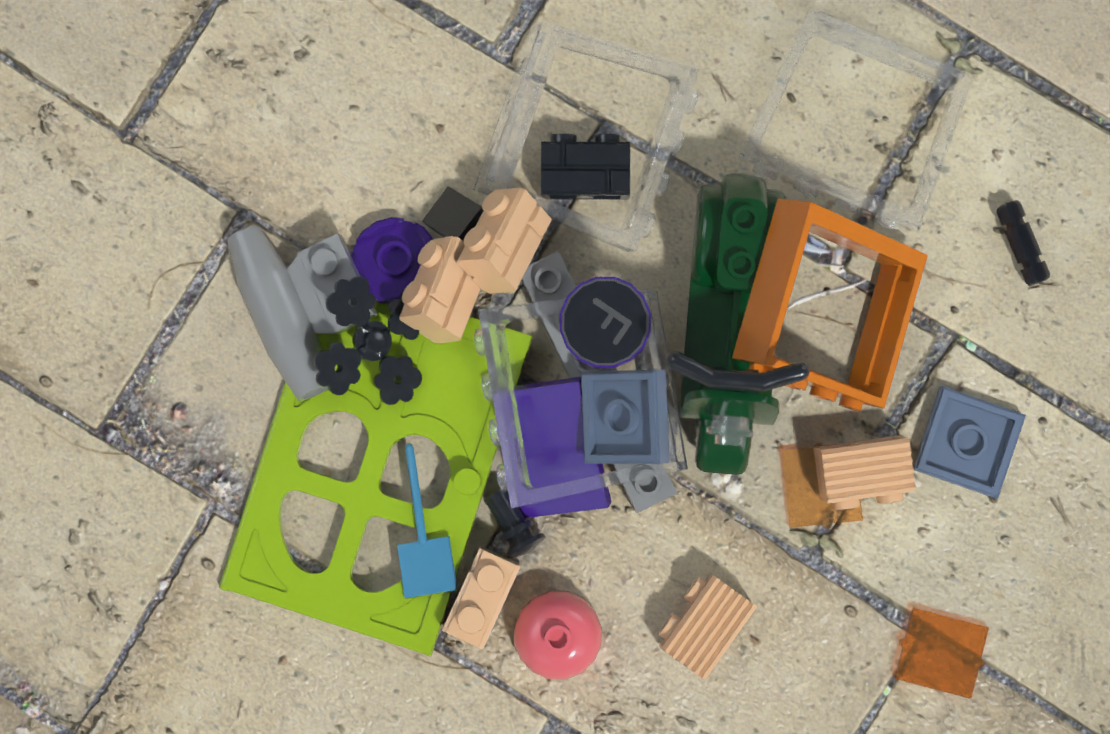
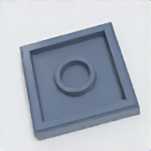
(625, 417)
(968, 442)

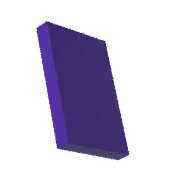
(555, 444)

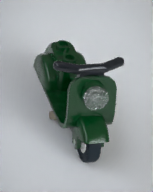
(715, 387)

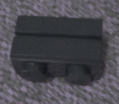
(585, 168)

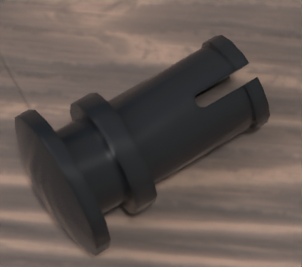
(513, 525)

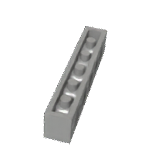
(551, 280)

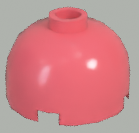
(557, 635)

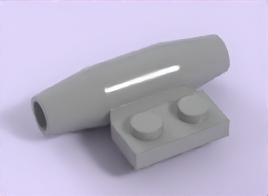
(291, 301)

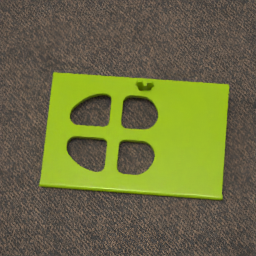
(445, 409)

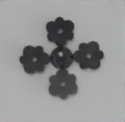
(370, 341)

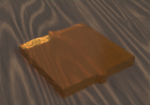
(803, 493)
(941, 653)

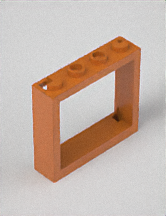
(886, 317)

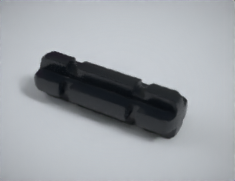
(1023, 242)

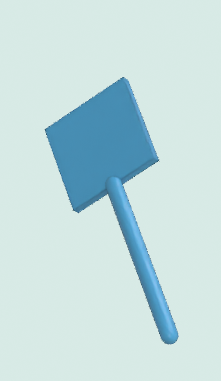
(424, 564)

